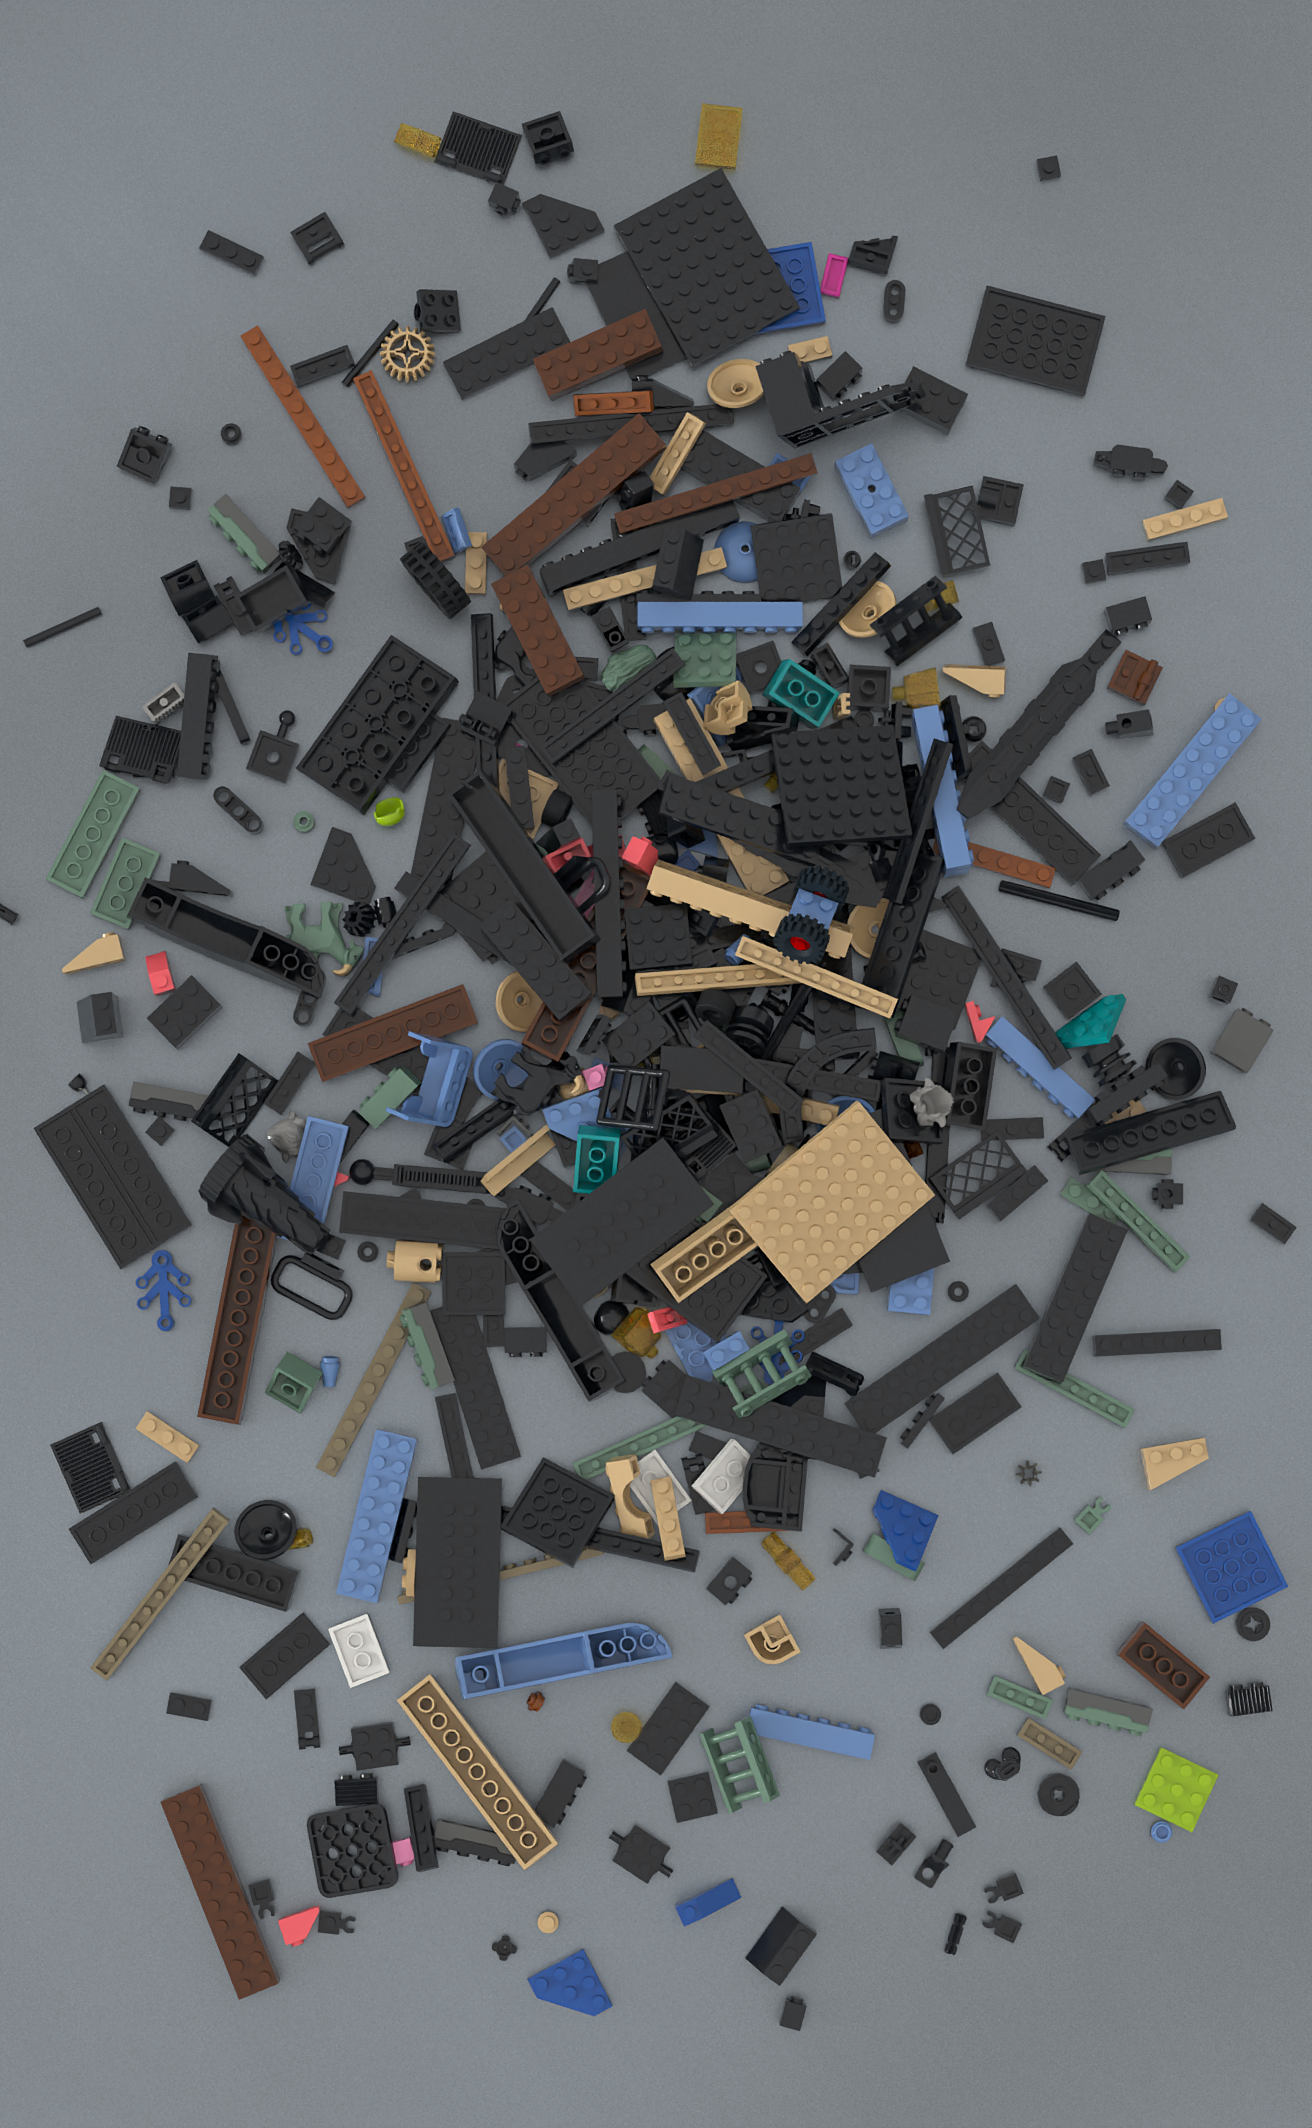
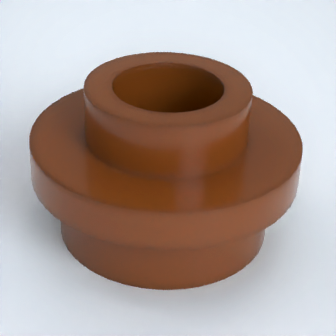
(535, 1701)

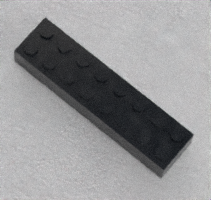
(1074, 1298)

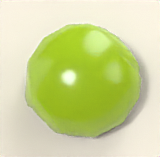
(389, 811)

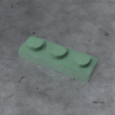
(1087, 1200)
(1020, 1697)

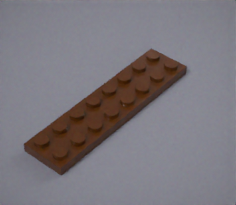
(389, 1032)

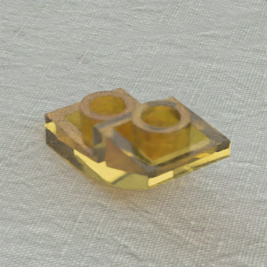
(417, 140)

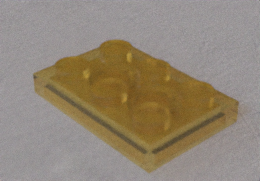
(718, 136)

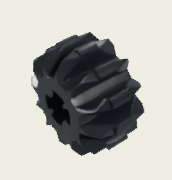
(359, 919)

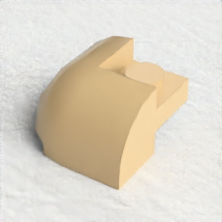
(727, 709)
(772, 1641)

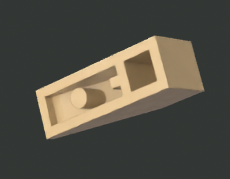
(985, 679)
(100, 953)
(1042, 1670)

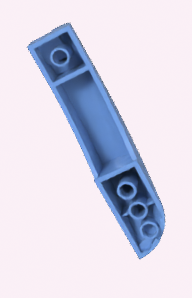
(559, 1659)

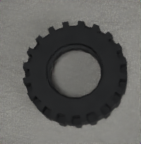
(435, 580)

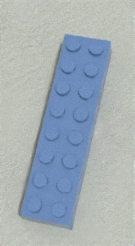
(1192, 771)
(948, 822)
(377, 1516)

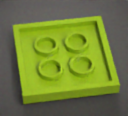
(1176, 1789)

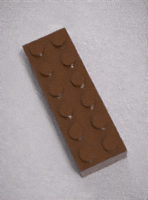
(598, 354)
(538, 630)

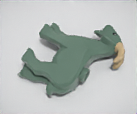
(324, 937)

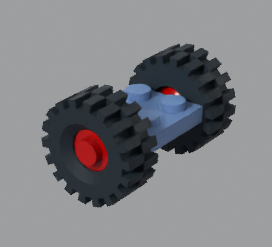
(805, 930)

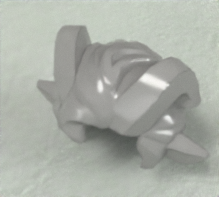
(931, 1104)
(287, 1135)

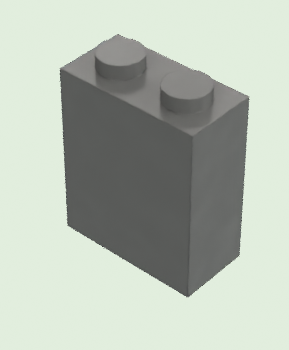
(1242, 1040)

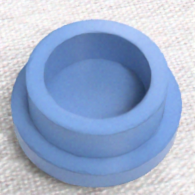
(1161, 1831)

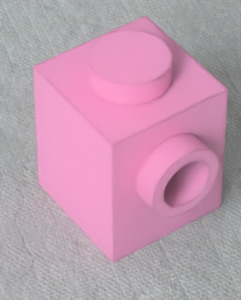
(595, 1076)
(403, 1851)

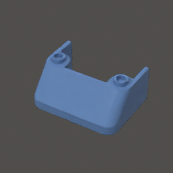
(441, 1082)

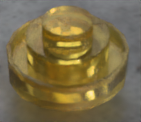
(626, 1727)

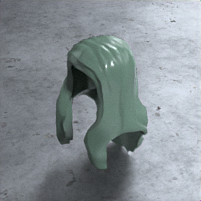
(626, 665)

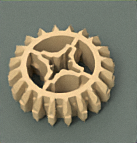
(407, 371)

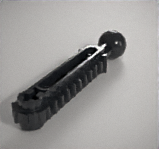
(363, 1172)

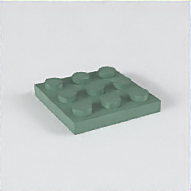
(708, 659)

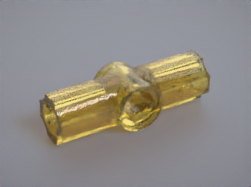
(788, 1561)

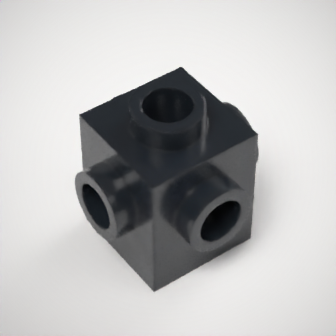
(1175, 1191)

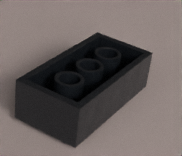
(975, 1067)

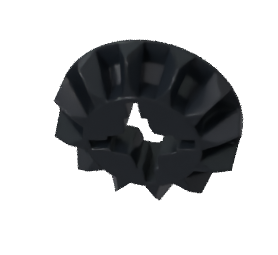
(290, 555)
(1261, 1629)

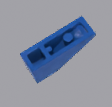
(707, 1902)

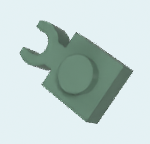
(1090, 1517)

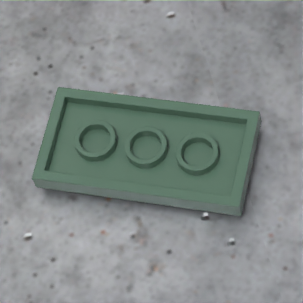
(122, 882)

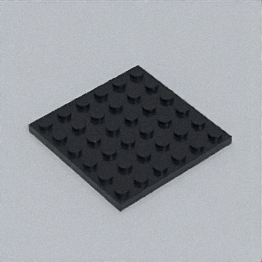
(840, 785)

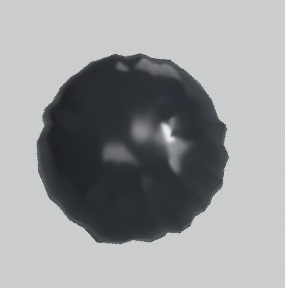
(610, 1316)

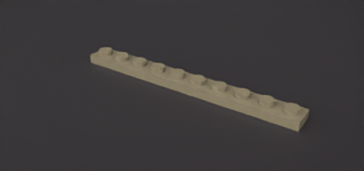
(369, 1386)
(529, 1566)
(160, 1593)

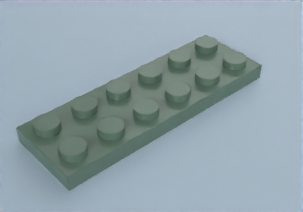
(93, 833)

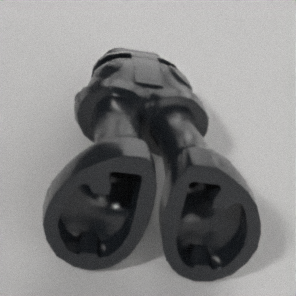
(1006, 1769)

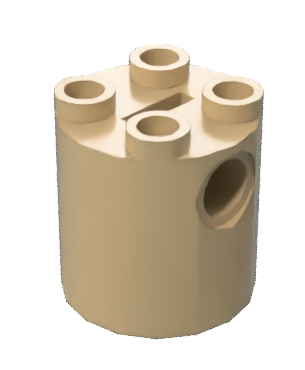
(409, 1264)

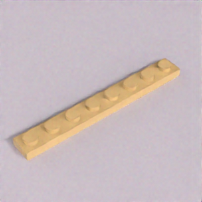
(632, 582)
(817, 977)
(708, 978)

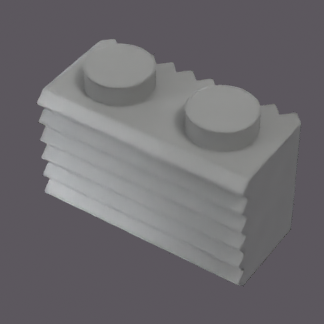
(164, 703)

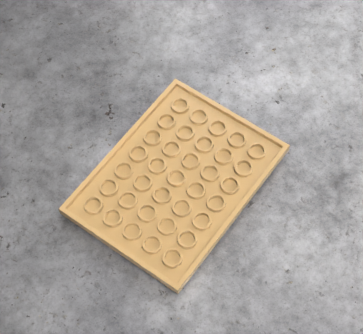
(831, 1201)

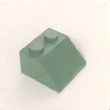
(293, 1382)

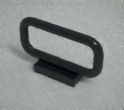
(579, 865)
(321, 1269)

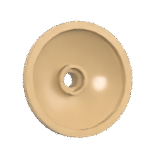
(735, 383)
(875, 601)
(863, 920)
(513, 1013)

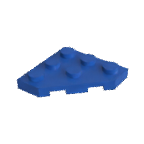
(904, 1528)
(572, 1985)

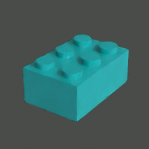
(802, 691)
(595, 1157)

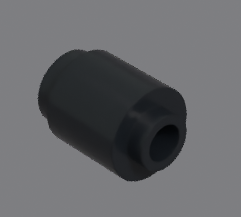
(384, 910)

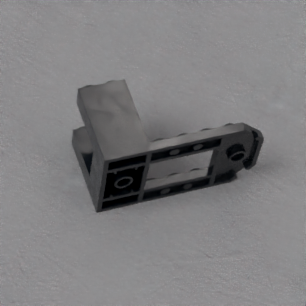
(800, 410)

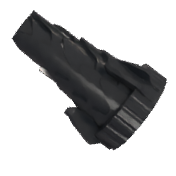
(248, 1186)

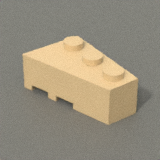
(1171, 1459)

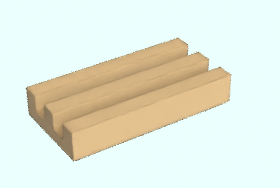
(840, 711)

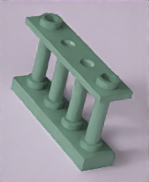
(761, 1354)
(757, 1760)

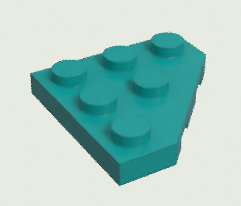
(1094, 1024)

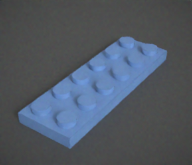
(318, 1164)

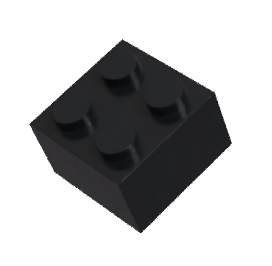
(869, 687)

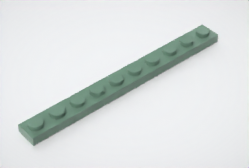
(644, 1441)

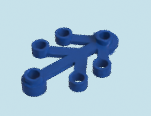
(296, 623)
(163, 1286)
(776, 1357)

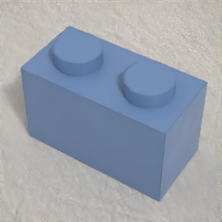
(725, 1350)

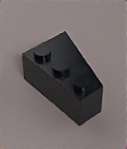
(759, 726)

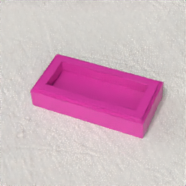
(834, 275)

